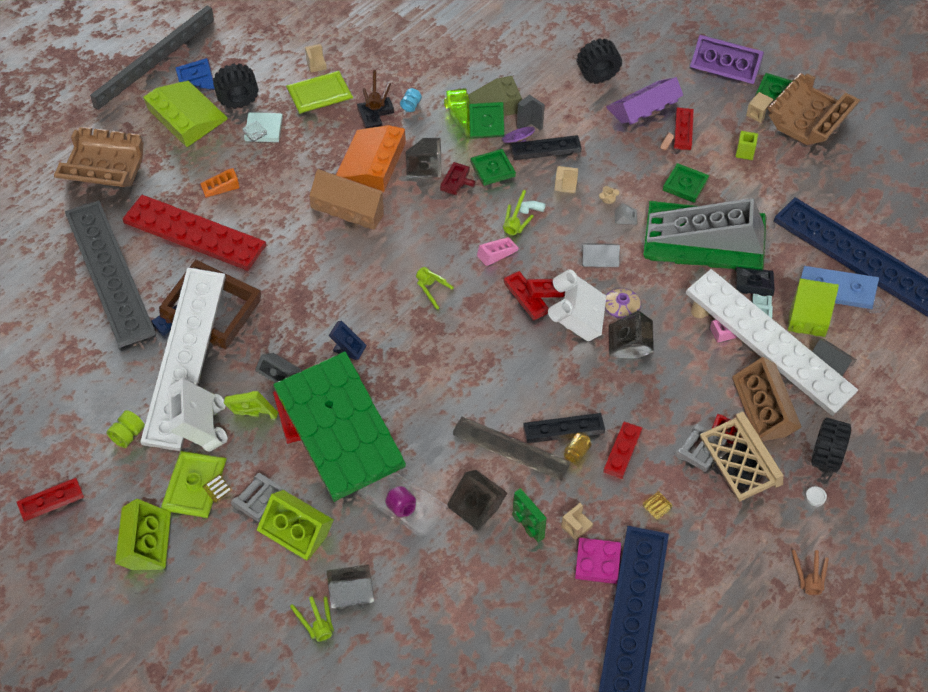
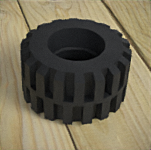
(599, 61)
(235, 86)
(831, 444)

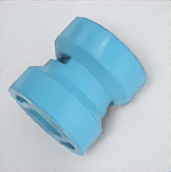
(410, 100)

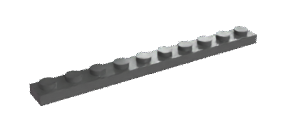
(151, 57)

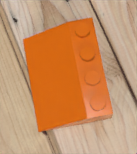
(373, 156)

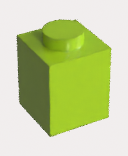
(746, 145)

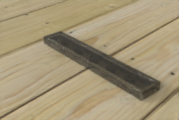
(511, 448)

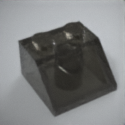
(424, 159)
(631, 336)
(476, 498)
(350, 587)

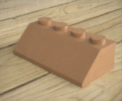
(346, 199)
(766, 400)

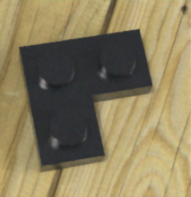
(371, 117)

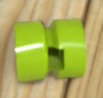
(128, 426)

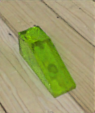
(458, 105)

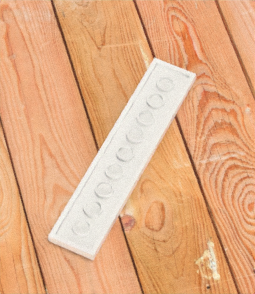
(772, 342)
(184, 351)

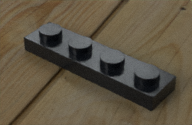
(545, 147)
(563, 428)

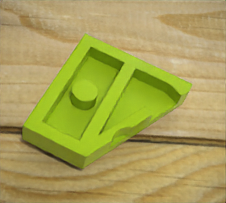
(250, 404)

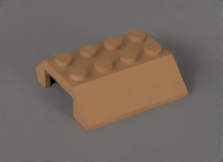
(809, 113)
(102, 157)

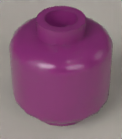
(401, 501)

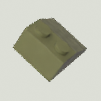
(499, 90)

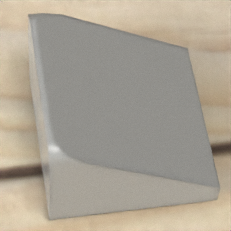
(625, 215)

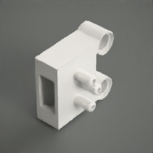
(581, 308)
(193, 412)

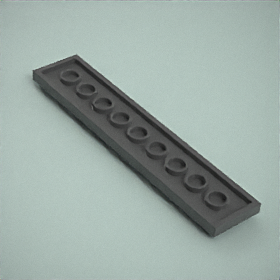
(110, 274)

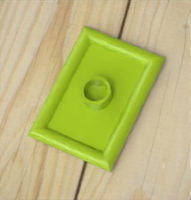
(319, 92)
(185, 487)

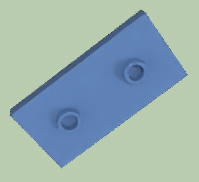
(853, 288)

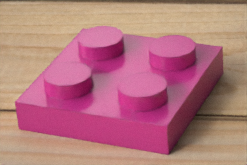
(598, 560)

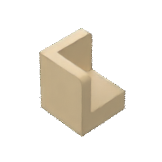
(315, 58)
(758, 107)
(566, 179)
(576, 523)

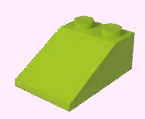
(812, 307)

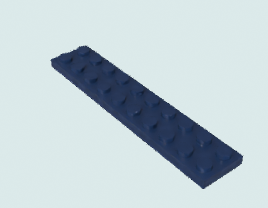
(855, 253)
(634, 611)

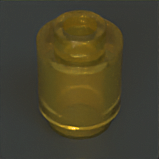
(577, 448)

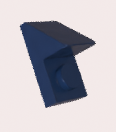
(346, 341)

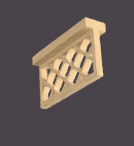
(758, 453)

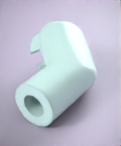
(534, 205)

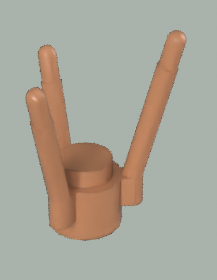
(813, 583)

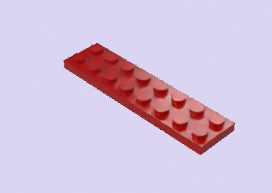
(194, 232)

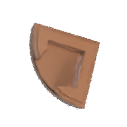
(666, 141)

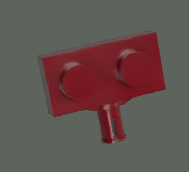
(456, 179)

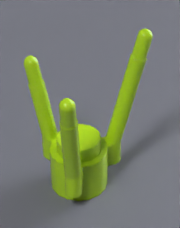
(512, 224)
(427, 277)
(321, 629)

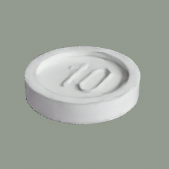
(816, 496)

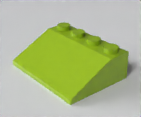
(184, 111)

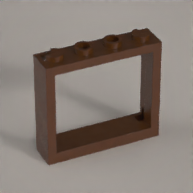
(231, 285)

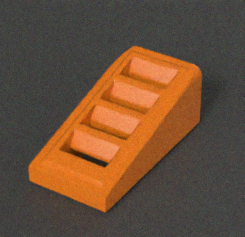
(226, 182)

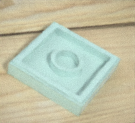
(270, 121)

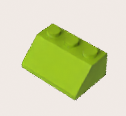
(294, 524)
(143, 536)

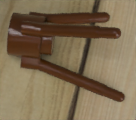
(374, 100)

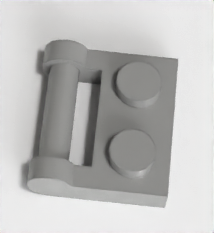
(701, 457)
(258, 503)

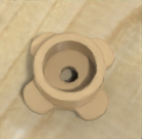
(608, 195)

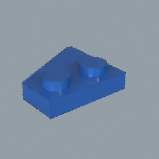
(197, 73)

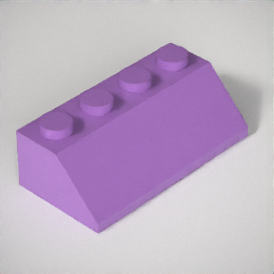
(727, 59)
(646, 100)

